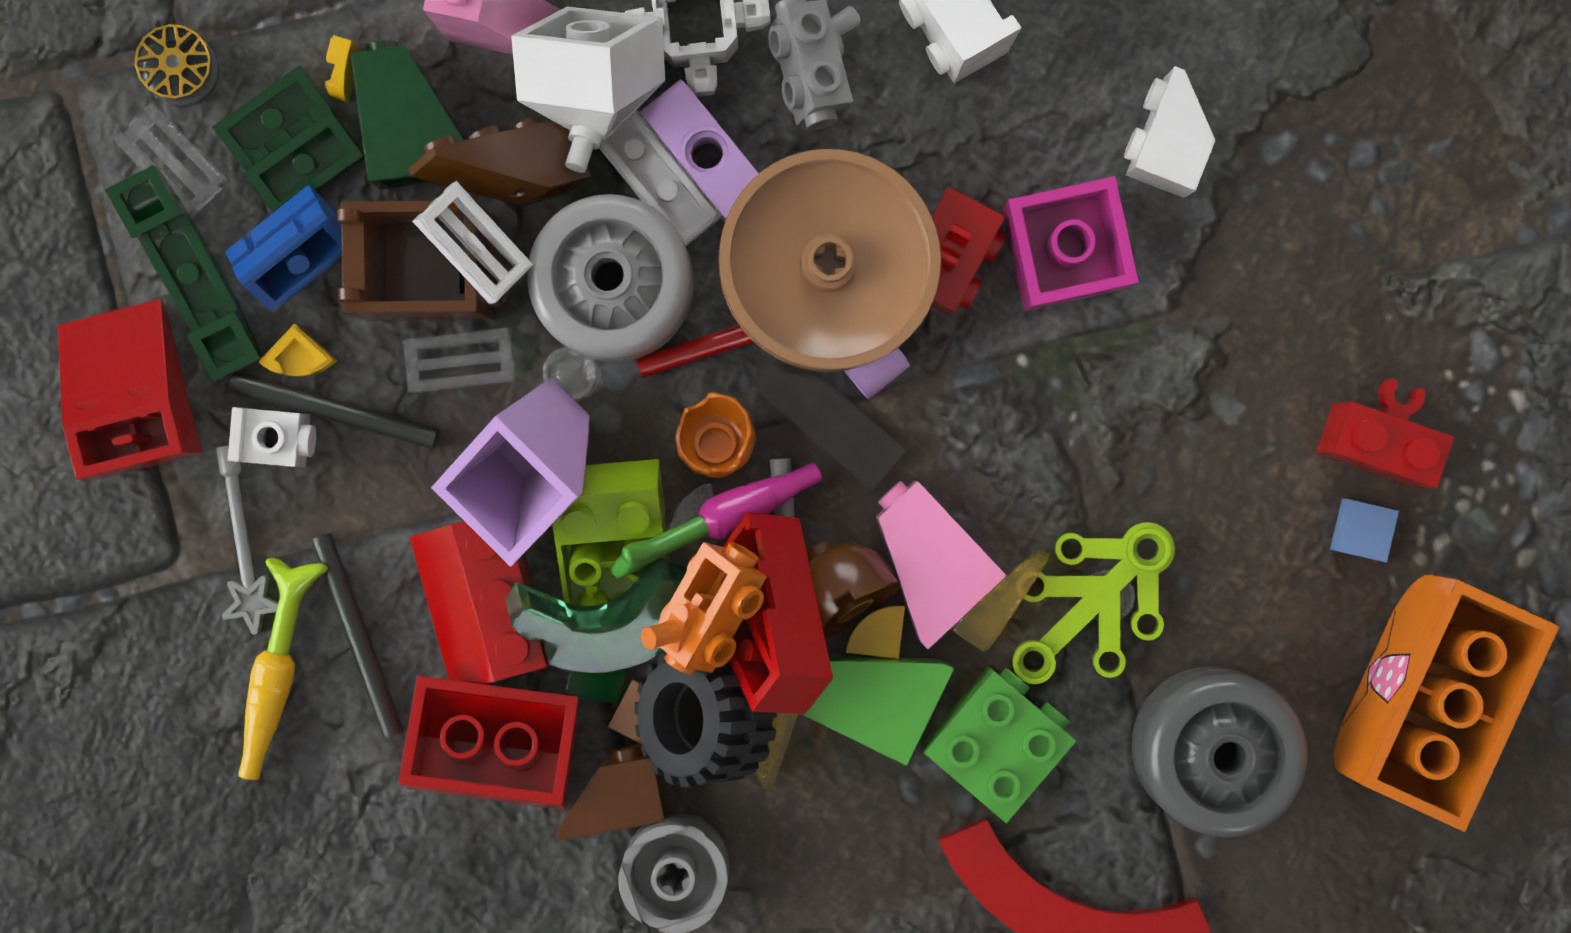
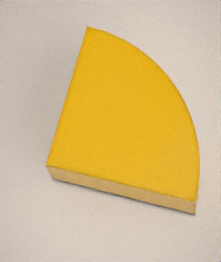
(342, 77)
(297, 355)
(878, 633)

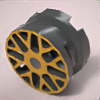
(177, 65)

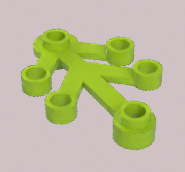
(1100, 596)

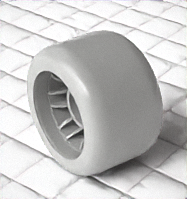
(642, 309)

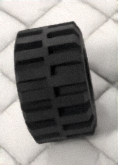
(700, 726)

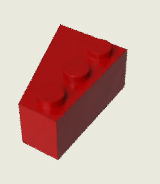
(783, 646)

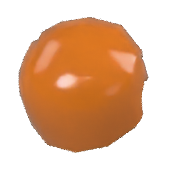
(715, 436)

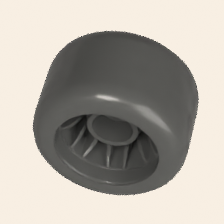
(1184, 727)

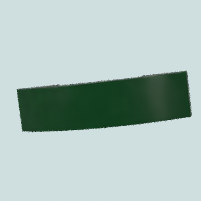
(187, 271)

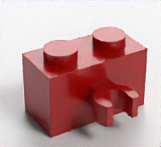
(966, 237)
(1386, 440)

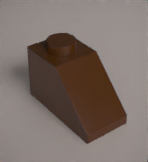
(617, 797)

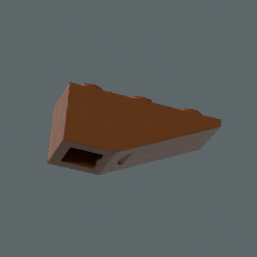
(509, 165)

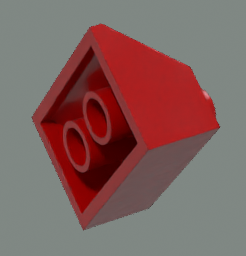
(468, 605)
(490, 743)

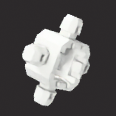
(700, 74)

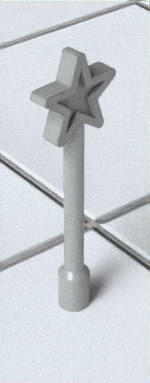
(250, 595)

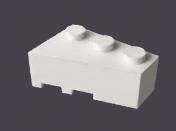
(961, 33)

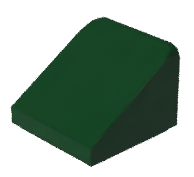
(597, 685)

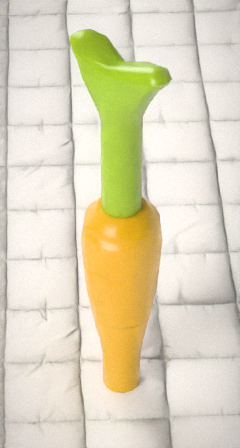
(274, 667)

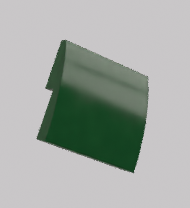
(288, 139)

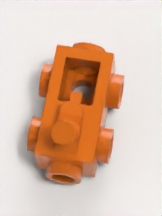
(708, 609)

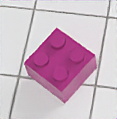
(1069, 243)

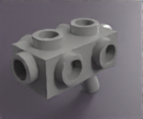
(810, 53)

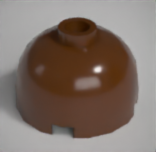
(848, 582)

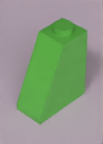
(882, 701)

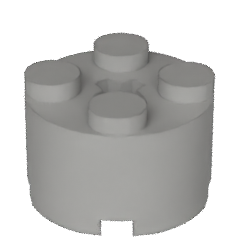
(658, 897)

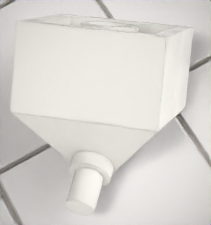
(588, 72)

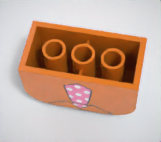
(1441, 697)

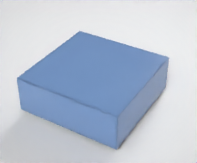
(1364, 530)

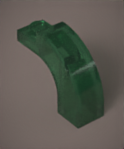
(599, 635)

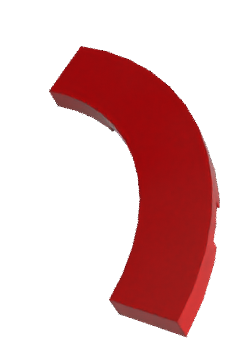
(1033, 908)

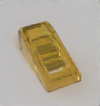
(992, 613)

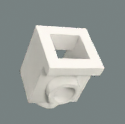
(249, 434)

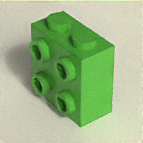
(999, 742)

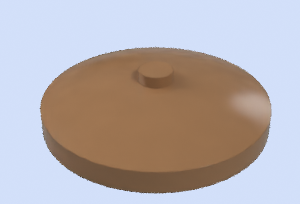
(829, 260)

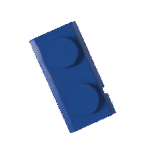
(288, 249)

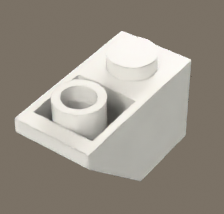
(1174, 139)

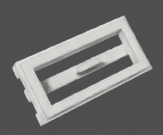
(460, 260)

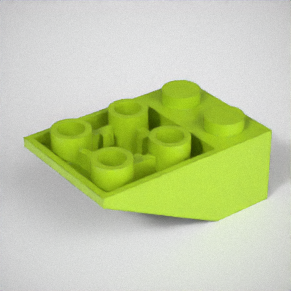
(616, 508)

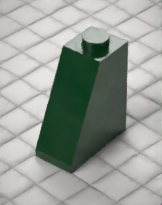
(396, 113)

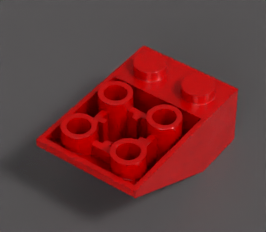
(123, 392)

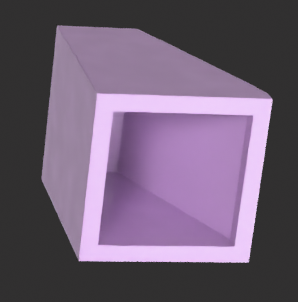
(520, 470)

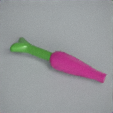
(718, 517)

